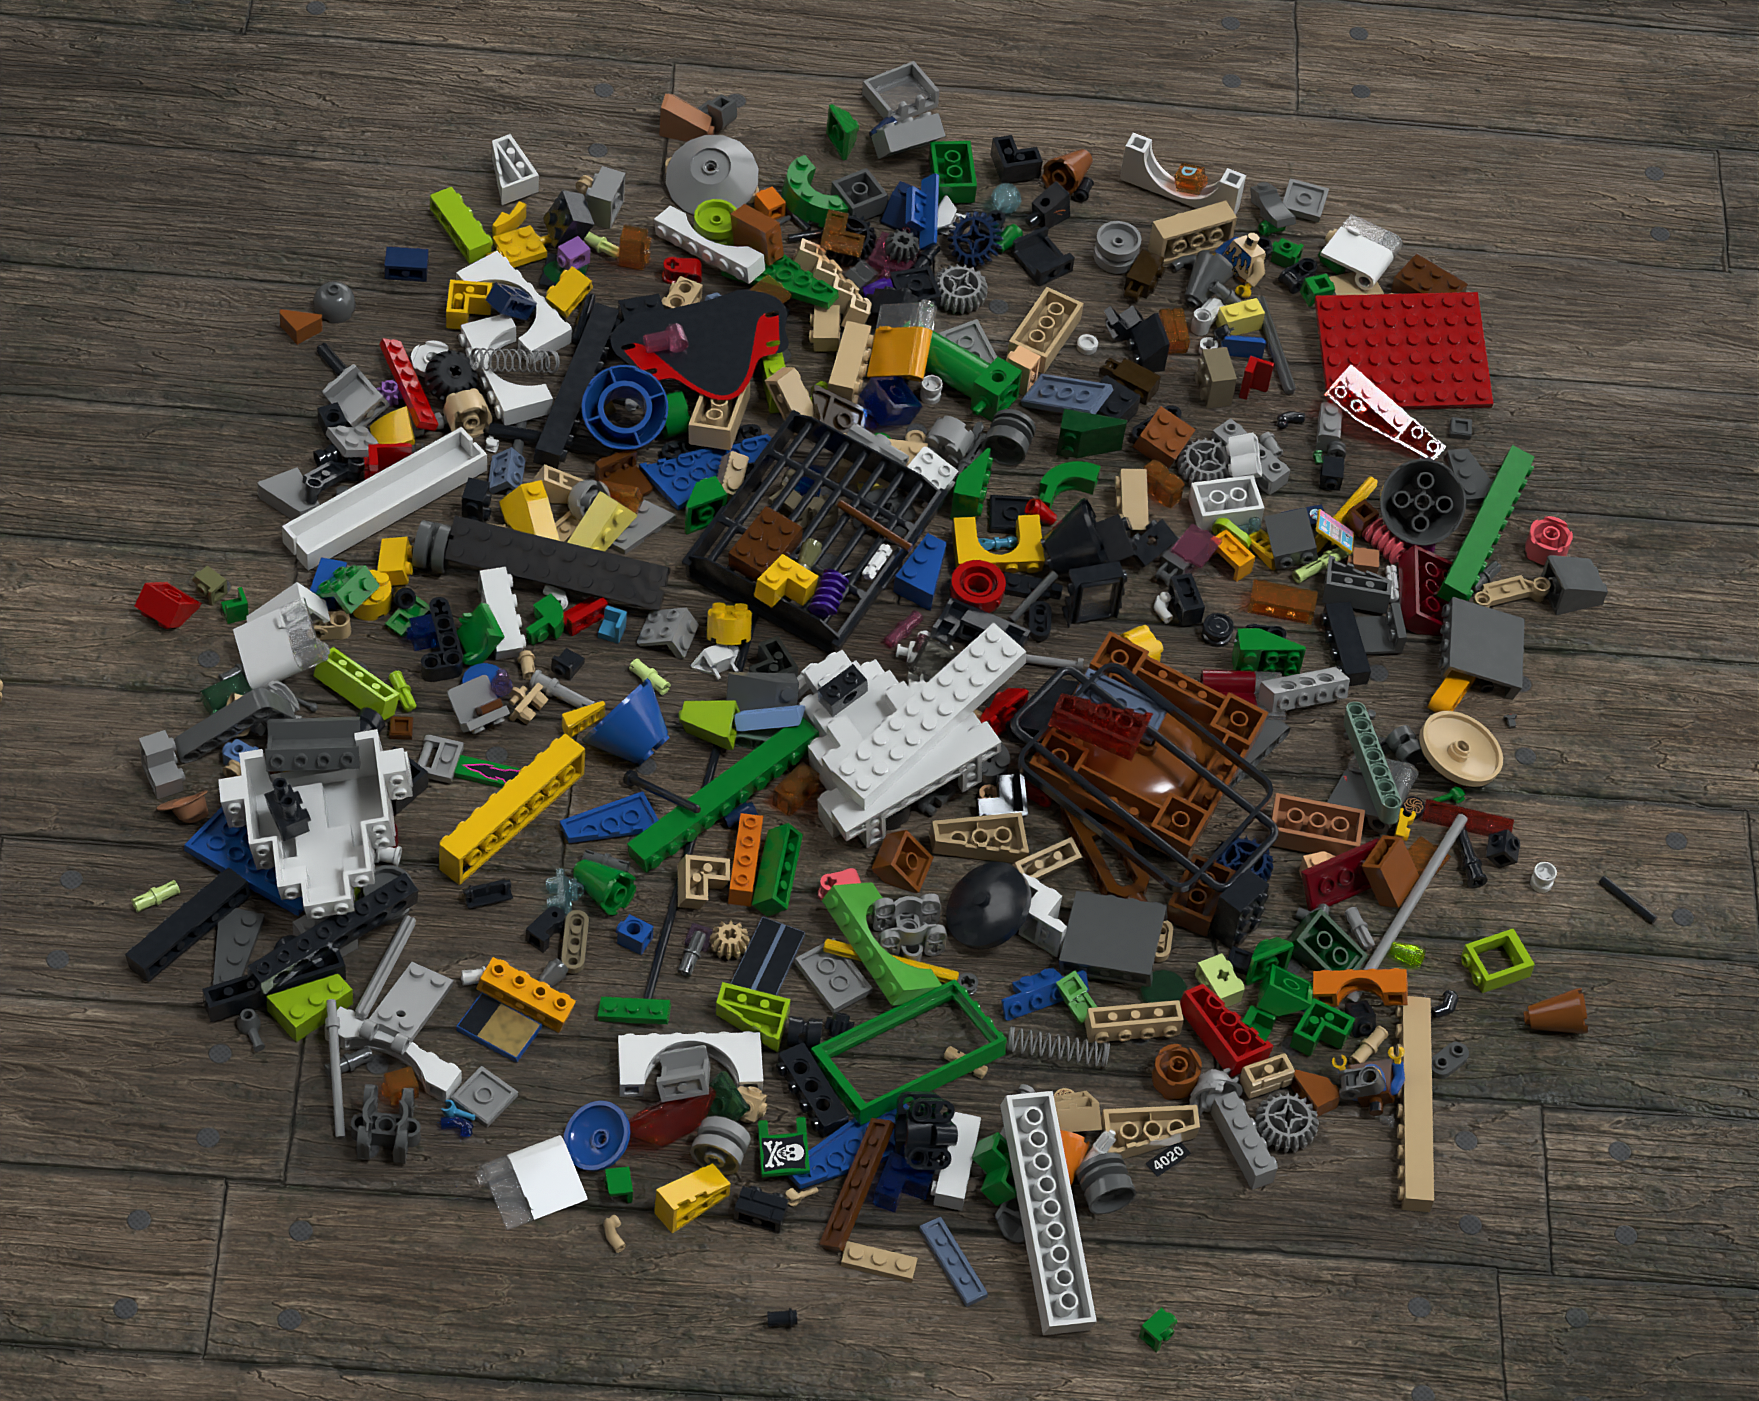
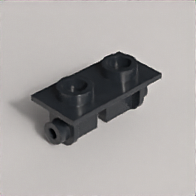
(488, 893)

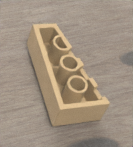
(1149, 1127)

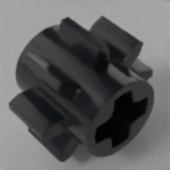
(838, 1023)

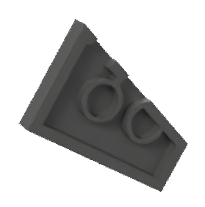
(1470, 473)

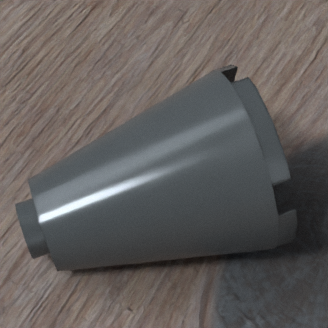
(1204, 271)

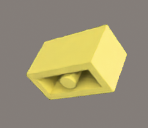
(1242, 316)

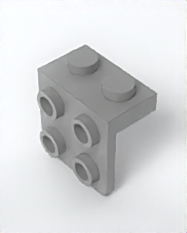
(670, 627)
(470, 695)

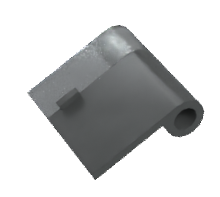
(1356, 794)

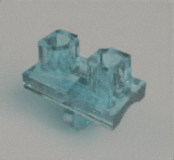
(566, 889)

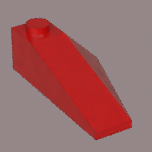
(1004, 708)

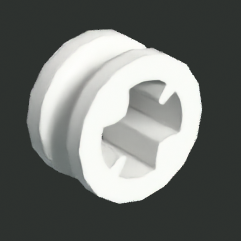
(1208, 341)

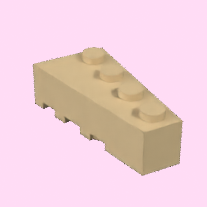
(981, 837)

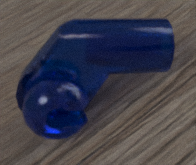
(457, 1122)

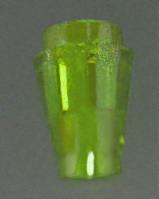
(1408, 953)

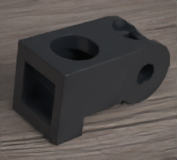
(544, 927)

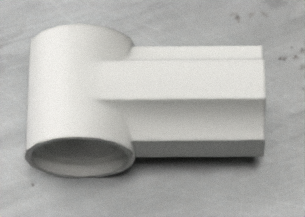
(1205, 316)

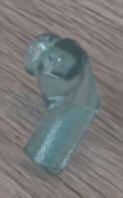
(1254, 525)

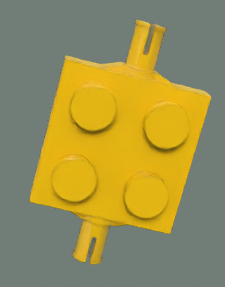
(521, 246)

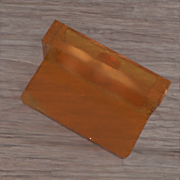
(625, 495)

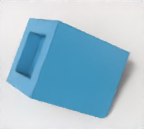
(613, 624)

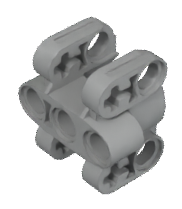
(903, 932)

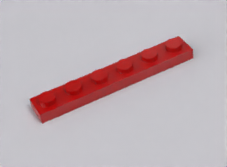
(408, 384)

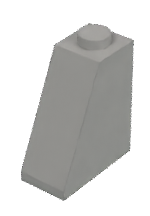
(286, 493)

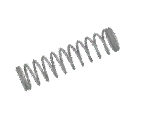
(482, 356)
(1011, 1046)

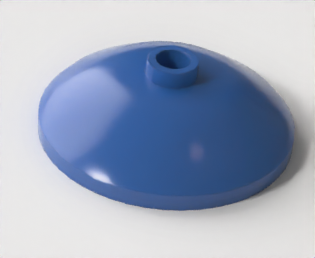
(589, 1128)

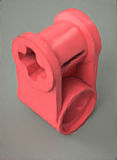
(843, 877)

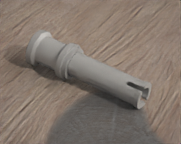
(553, 688)

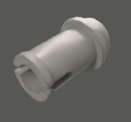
(1268, 441)

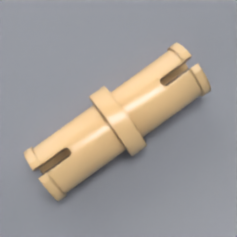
(1369, 1046)

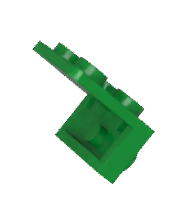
(349, 586)

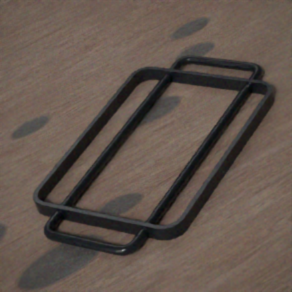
(1199, 873)

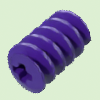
(828, 593)

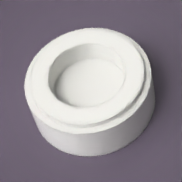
(1087, 344)

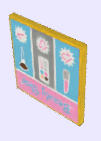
(1334, 531)

